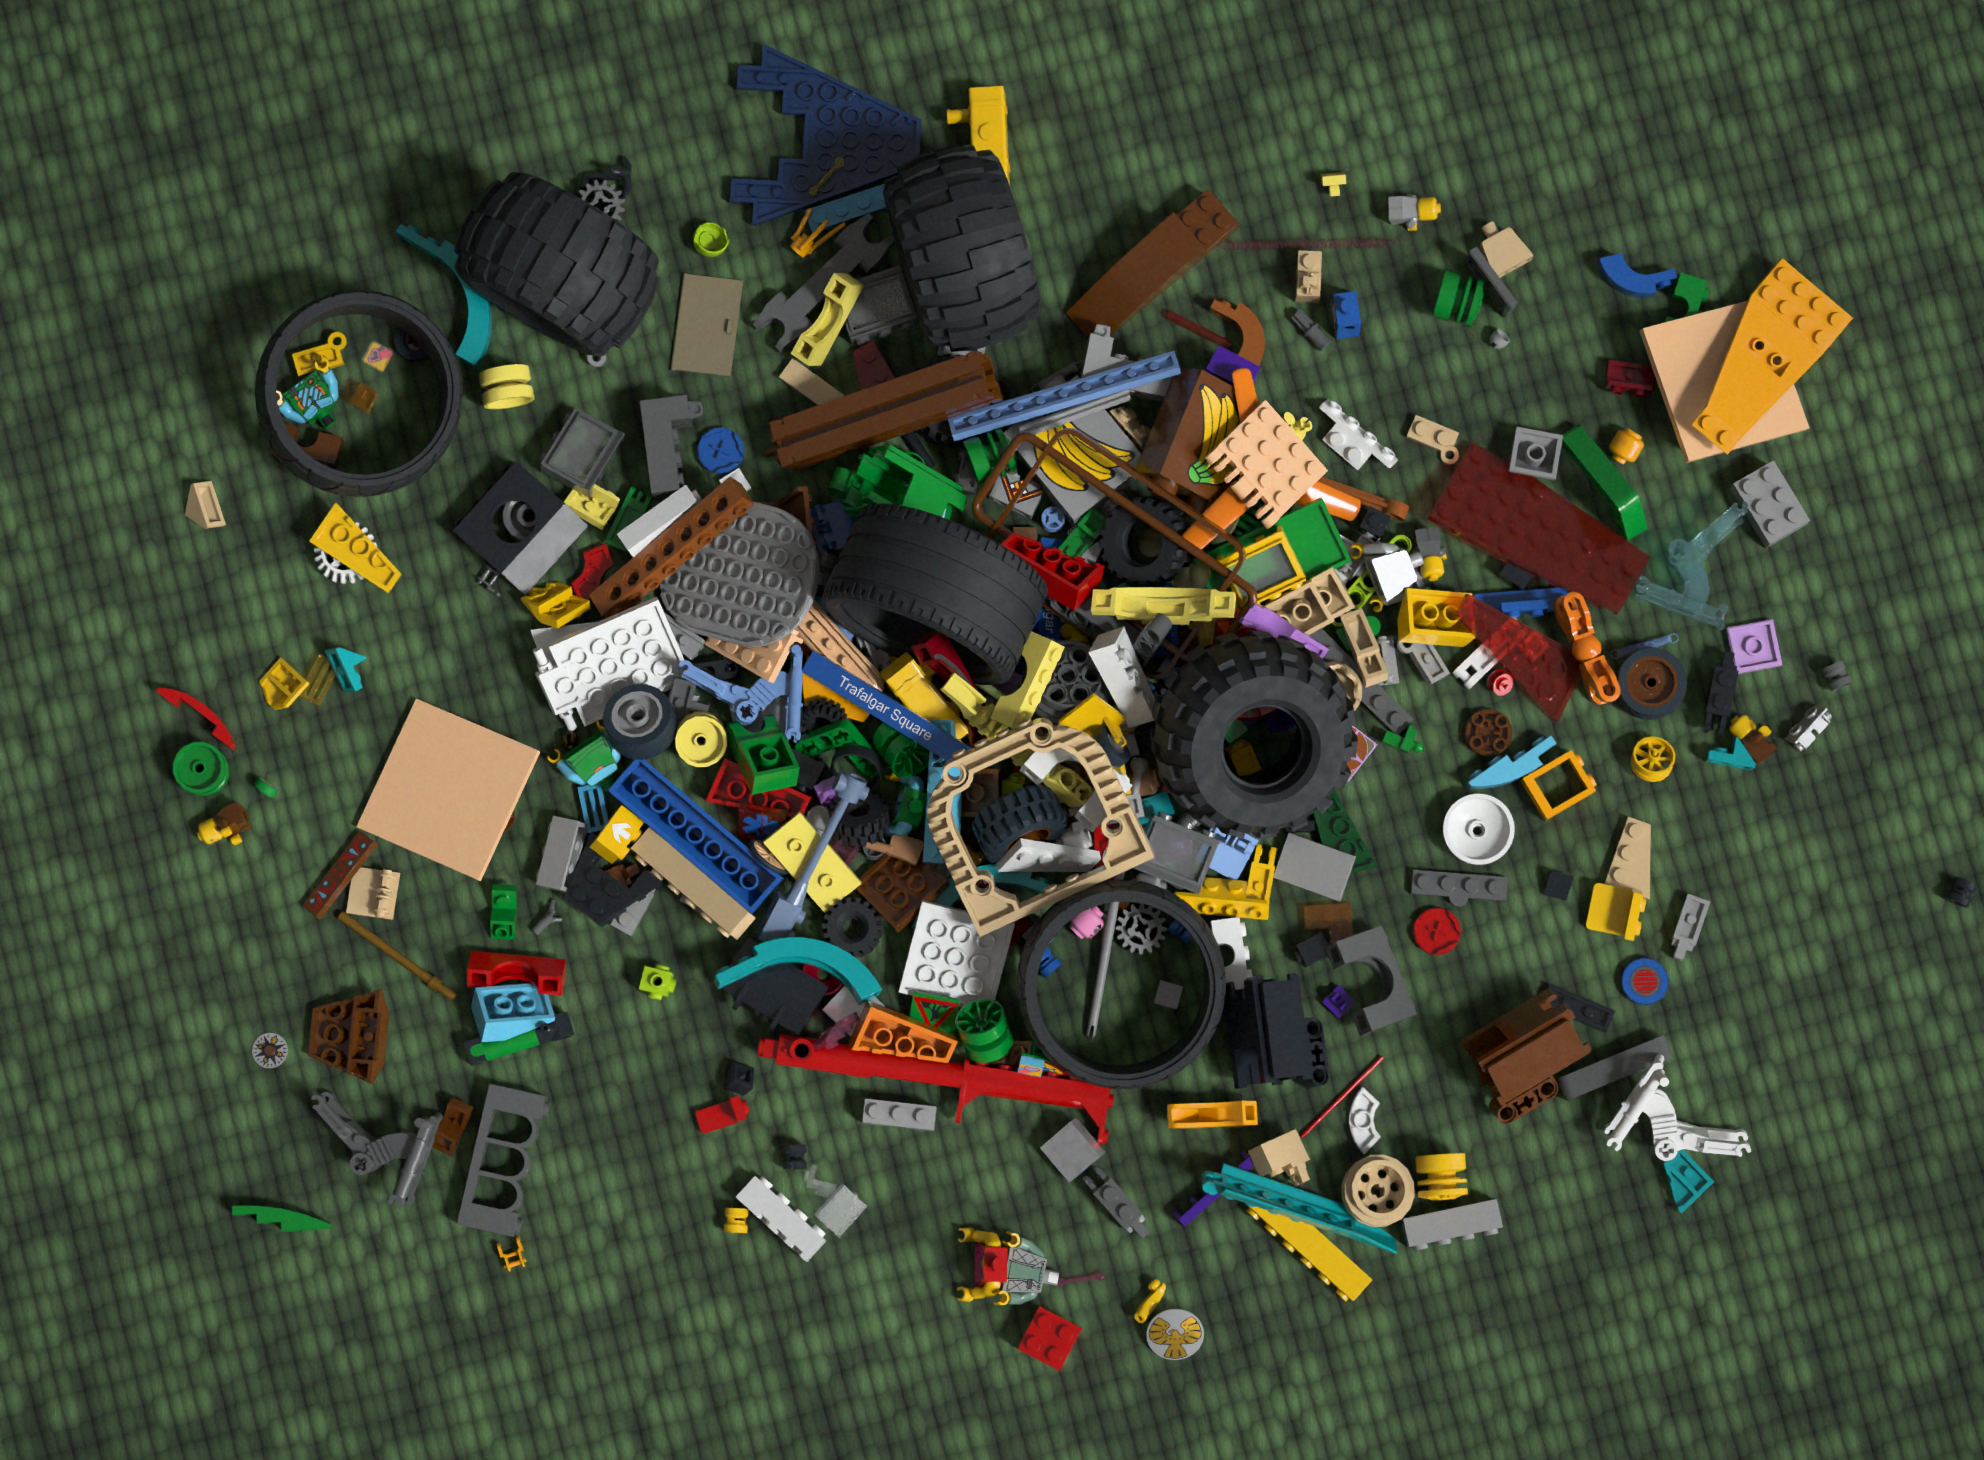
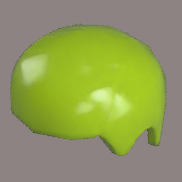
(710, 239)

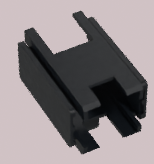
(1271, 1034)

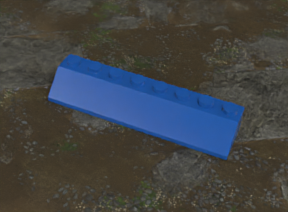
(695, 834)

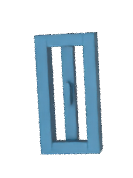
(597, 828)

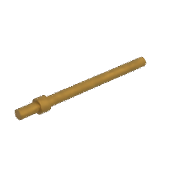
(434, 983)

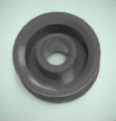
(514, 520)

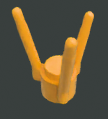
(803, 244)

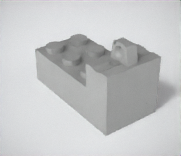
(1098, 359)

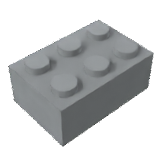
(1771, 504)

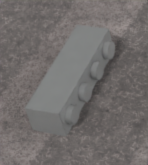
(1452, 1223)

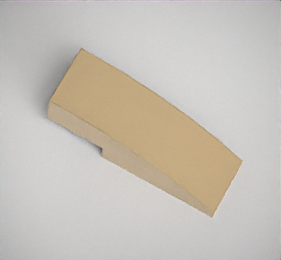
(1364, 647)

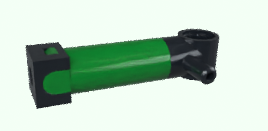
(482, 1052)

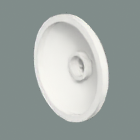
(1488, 815)

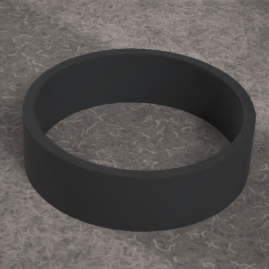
(862, 751)

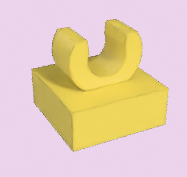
(1333, 180)

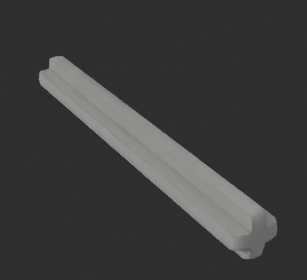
(1074, 413)

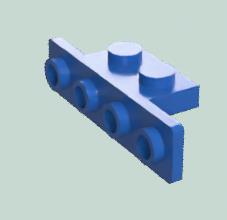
(1529, 602)

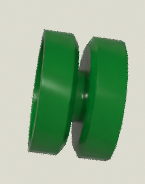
(213, 776)

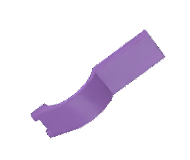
(1266, 620)

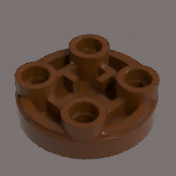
(1488, 732)

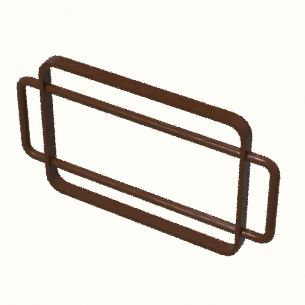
(1048, 450)

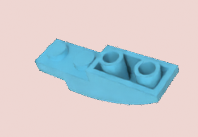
(1504, 771)

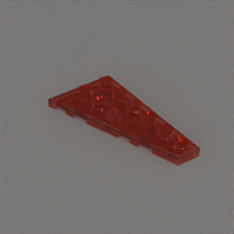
(1534, 660)

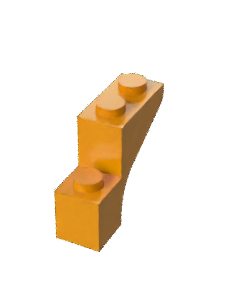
(1212, 1115)

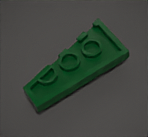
(1339, 833)

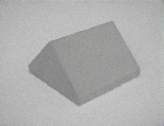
(1535, 453)

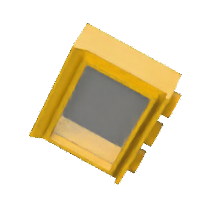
(1268, 567)

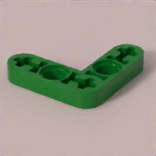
(848, 736)

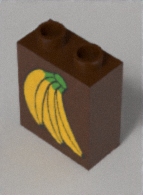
(1189, 426)

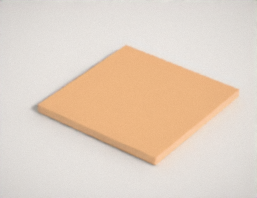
(1686, 363)
(448, 789)

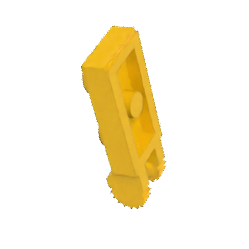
(1261, 875)

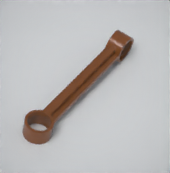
(1391, 507)

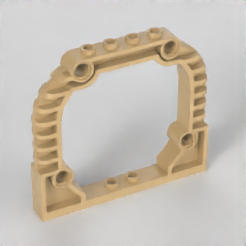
(991, 906)

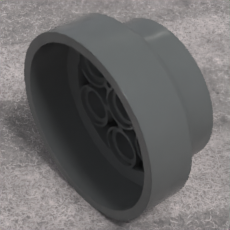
(1056, 710)

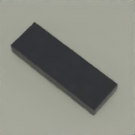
(1584, 1010)

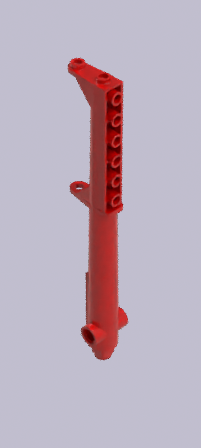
(971, 1079)

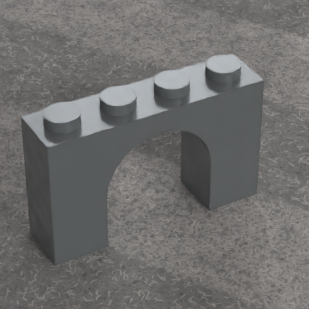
(1373, 949)

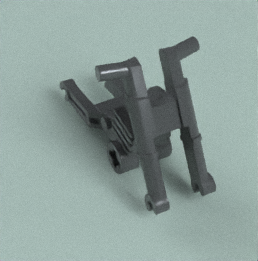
(383, 1150)

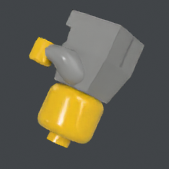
(1410, 210)

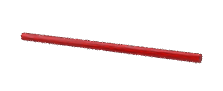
(1341, 1097)

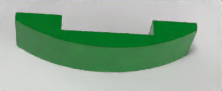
(1084, 534)

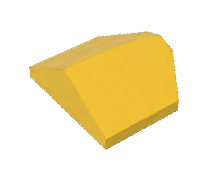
(282, 685)

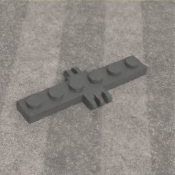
(1373, 696)

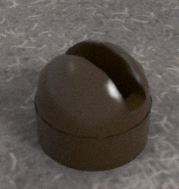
(574, 738)

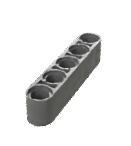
(1613, 1068)

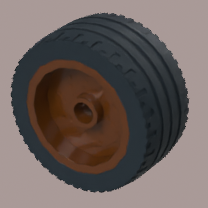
(1647, 701)

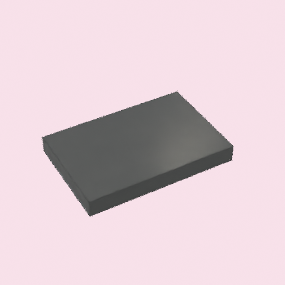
(1492, 283)

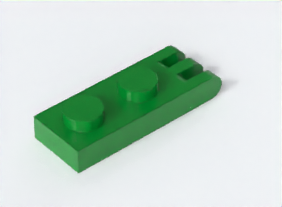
(630, 511)

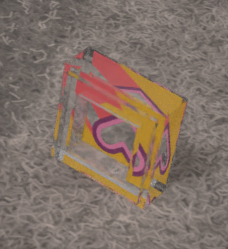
(377, 356)

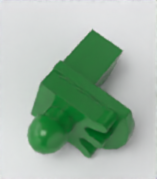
(1405, 743)

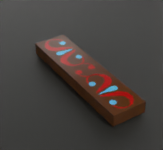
(340, 875)

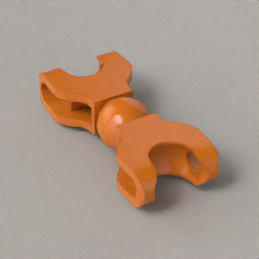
(1586, 648)

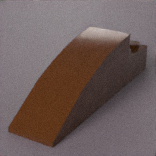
(1154, 265)

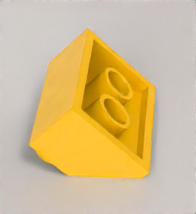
(1431, 618)

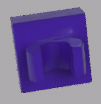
(1338, 1001)

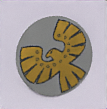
(1175, 1334)

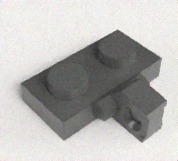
(684, 699)

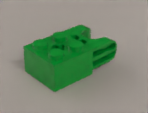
(763, 756)

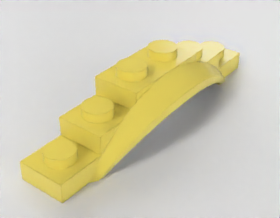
(1178, 604)

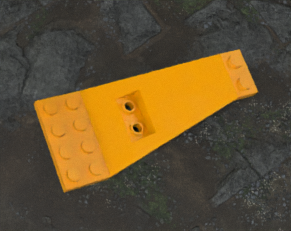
(1792, 323)

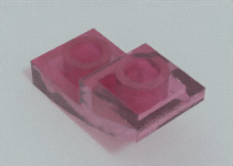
(835, 1032)

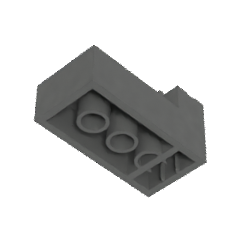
(660, 425)

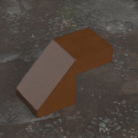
(452, 1126)

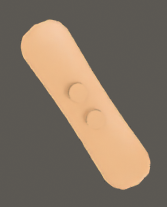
(826, 638)

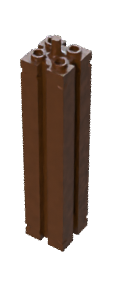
(884, 411)

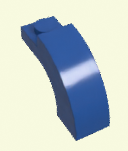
(1630, 283)

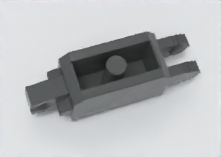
(1117, 1204)

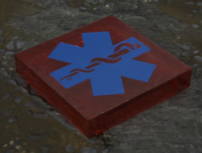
(759, 821)

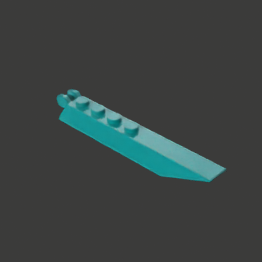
(1294, 1204)

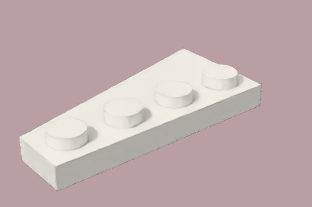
(1047, 857)

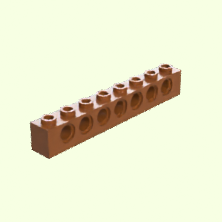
(675, 537)

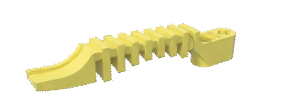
(1074, 791)

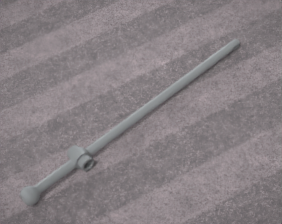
(1138, 766)

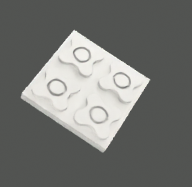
(951, 956)

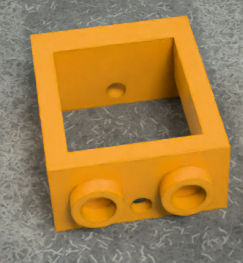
(1539, 799)

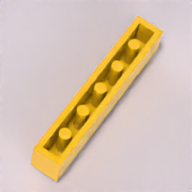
(1316, 1253)

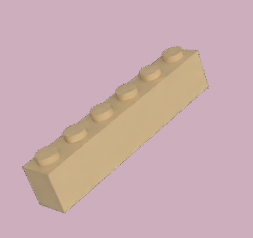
(693, 883)

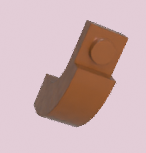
(1248, 326)

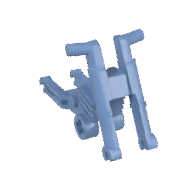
(759, 694)

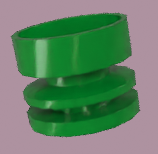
(1458, 298)
(985, 456)

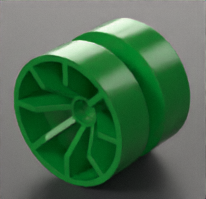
(900, 752)
(984, 1030)

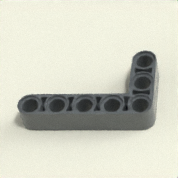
(1144, 643)

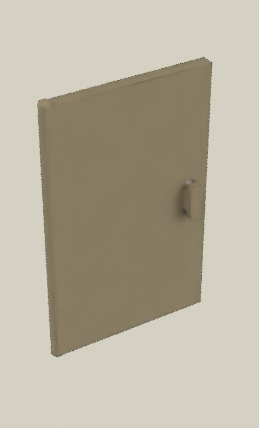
(705, 315)

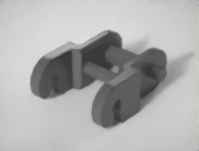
(482, 579)

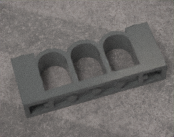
(513, 1102)

